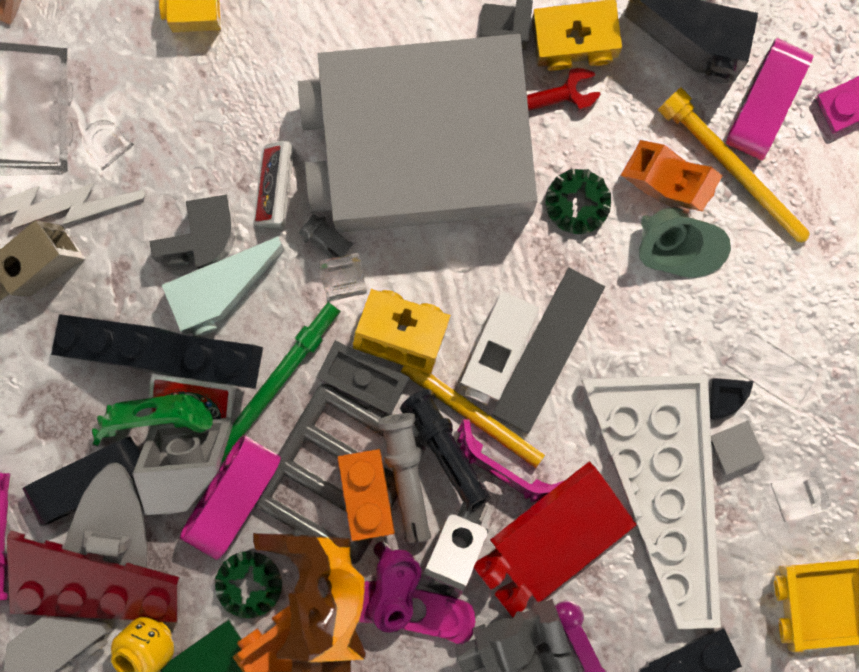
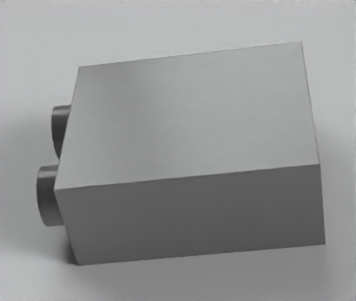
(421, 133)

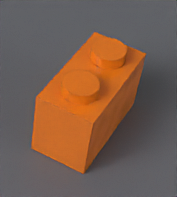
(366, 495)

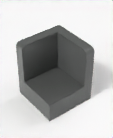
(507, 20)

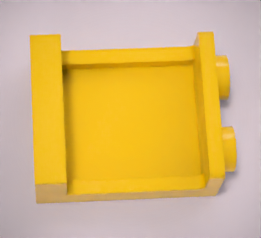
(819, 604)

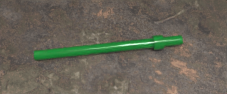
(307, 340)

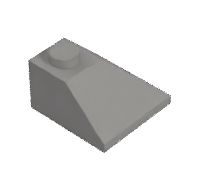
(178, 465)

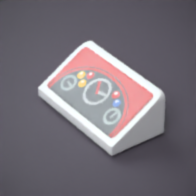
(274, 185)
(216, 397)

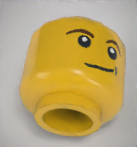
(142, 646)

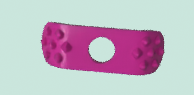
(472, 450)
(444, 615)

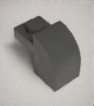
(210, 237)

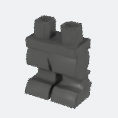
(514, 642)

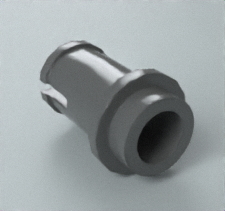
(325, 237)

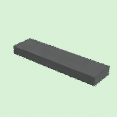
(548, 350)

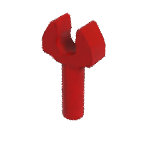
(566, 93)

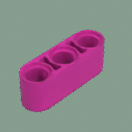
(769, 99)
(230, 497)

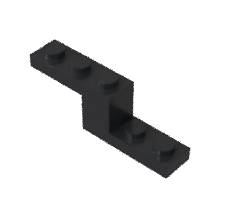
(157, 351)

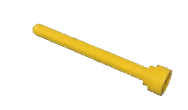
(681, 110)

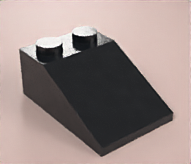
(699, 33)

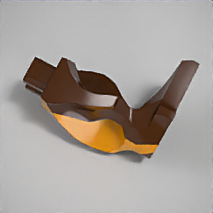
(320, 625)

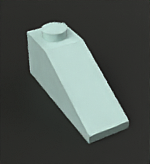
(213, 291)

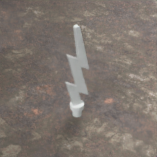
(73, 199)

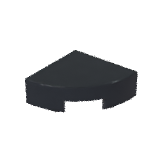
(727, 396)

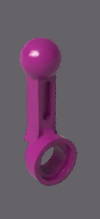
(572, 620)

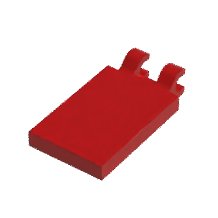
(554, 539)

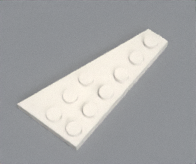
(664, 463)

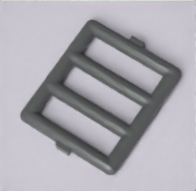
(306, 430)

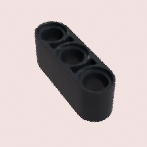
(62, 490)

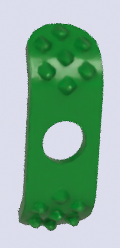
(176, 409)

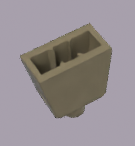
(36, 259)

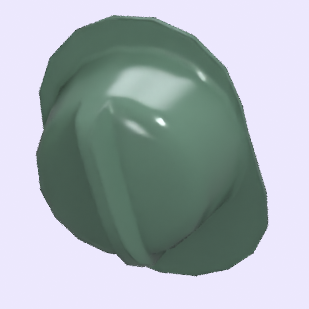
(682, 244)

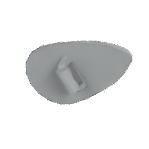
(110, 519)

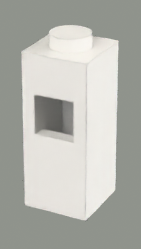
(498, 348)

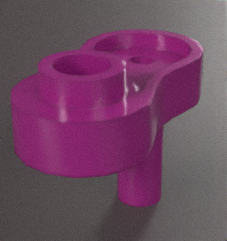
(396, 582)

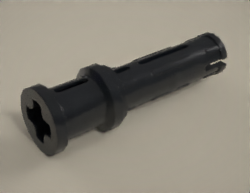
(436, 433)

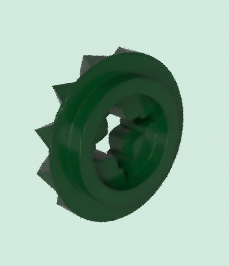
(561, 210)
(259, 601)

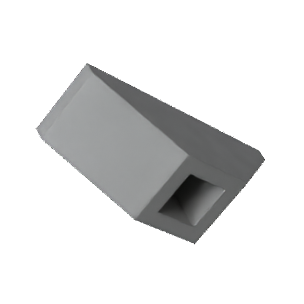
(54, 643)

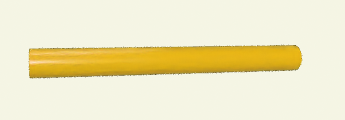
(476, 416)

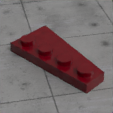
(71, 584)

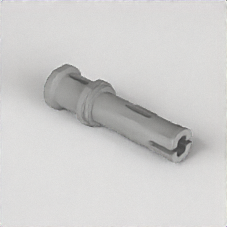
(404, 459)

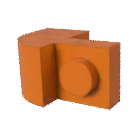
(670, 178)

